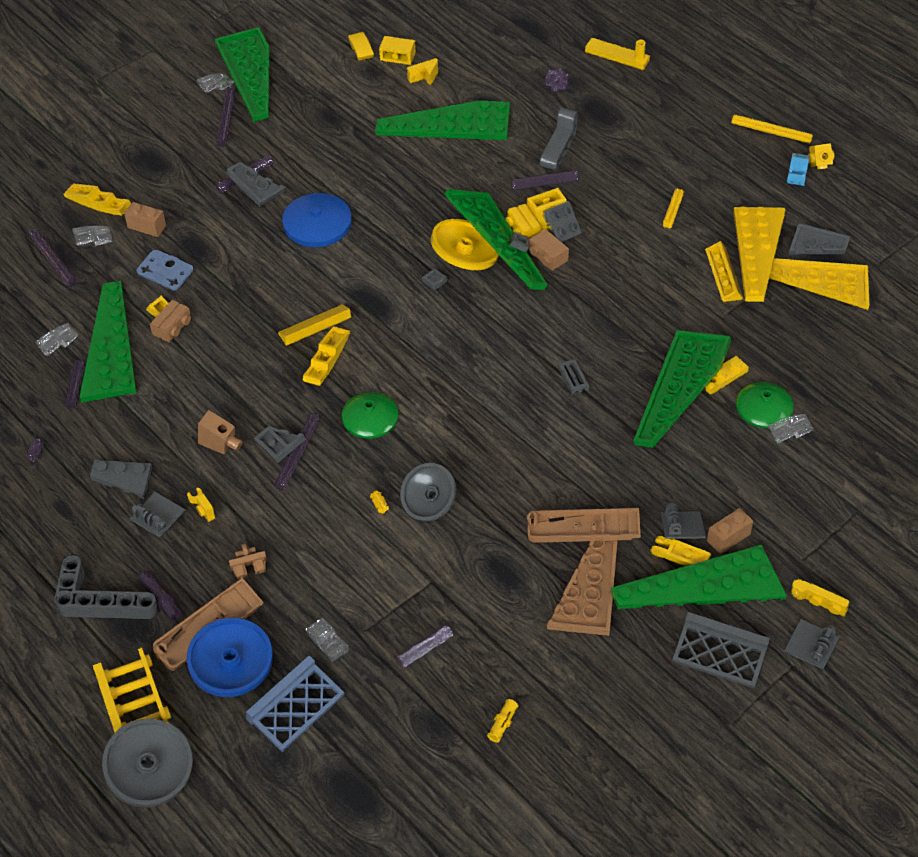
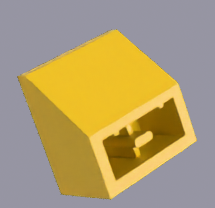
(543, 202)

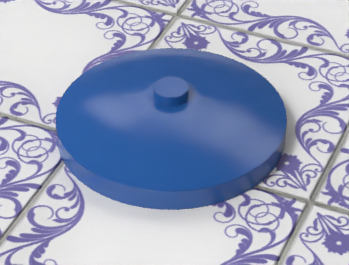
(317, 220)
(229, 657)

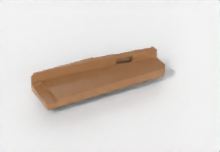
(584, 525)
(234, 602)

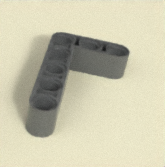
(97, 600)

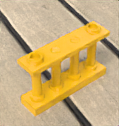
(111, 693)

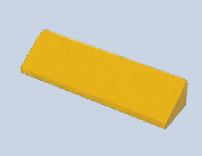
(723, 272)
(315, 324)

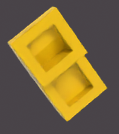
(361, 46)

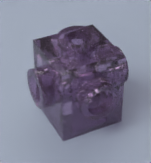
(551, 80)

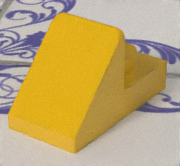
(424, 70)

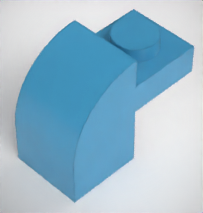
(798, 169)

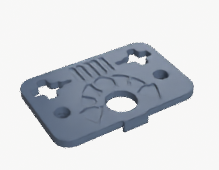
(161, 273)

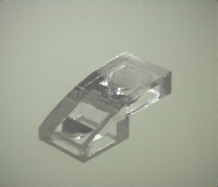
(213, 81)
(87, 234)
(59, 336)
(788, 427)
(326, 639)

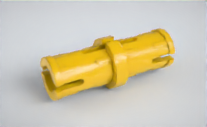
(502, 720)

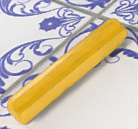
(673, 208)

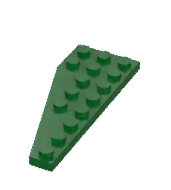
(248, 64)
(464, 121)
(686, 371)

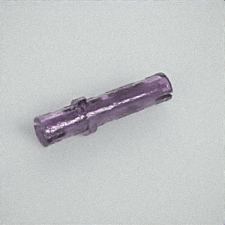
(165, 601)

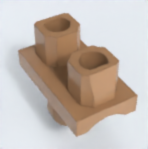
(257, 560)

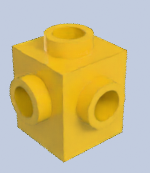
(821, 156)

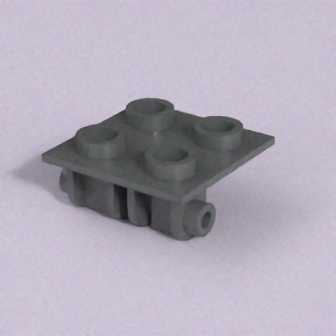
(562, 221)
(156, 514)
(682, 524)
(812, 643)

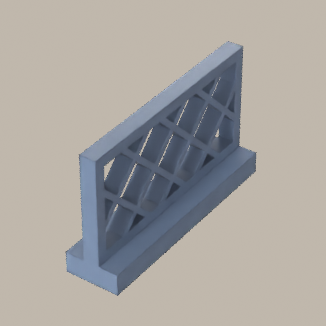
(281, 691)

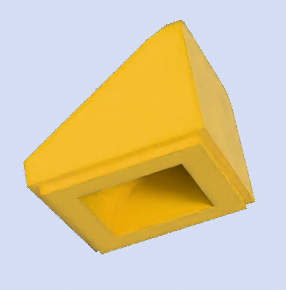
(157, 306)

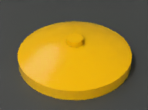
(462, 245)

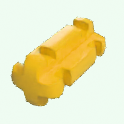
(379, 502)

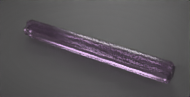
(225, 116)
(52, 258)
(296, 454)

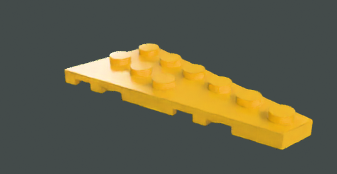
(834, 280)

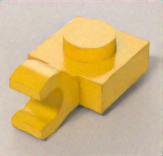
(204, 507)

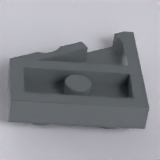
(278, 442)

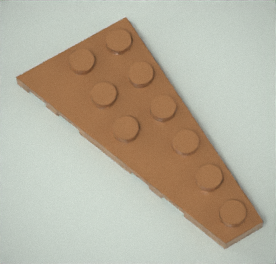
(588, 598)

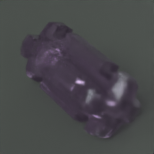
(34, 450)

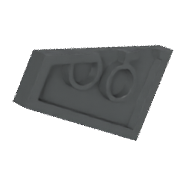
(255, 186)
(817, 241)
(127, 476)

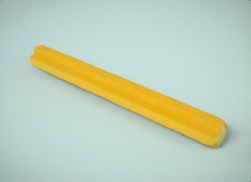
(772, 129)

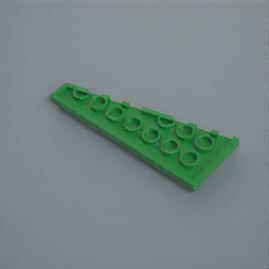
(491, 224)
(109, 359)
(726, 578)

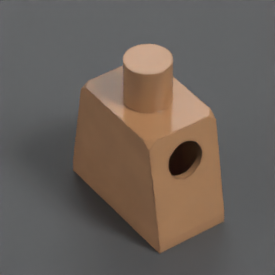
(217, 433)

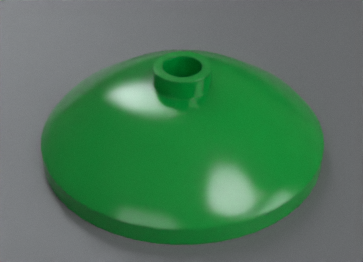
(764, 404)
(370, 415)

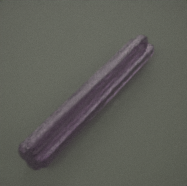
(258, 166)
(545, 180)

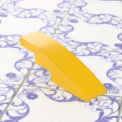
(93, 198)
(326, 356)

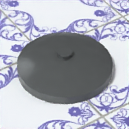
(147, 763)

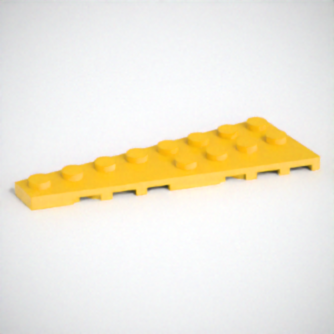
(757, 243)

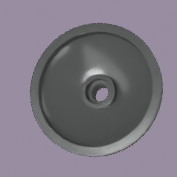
(418, 490)

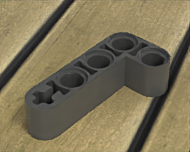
(560, 140)

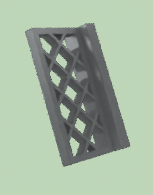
(730, 635)

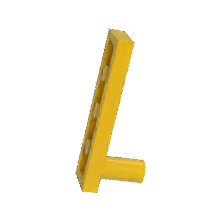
(620, 54)

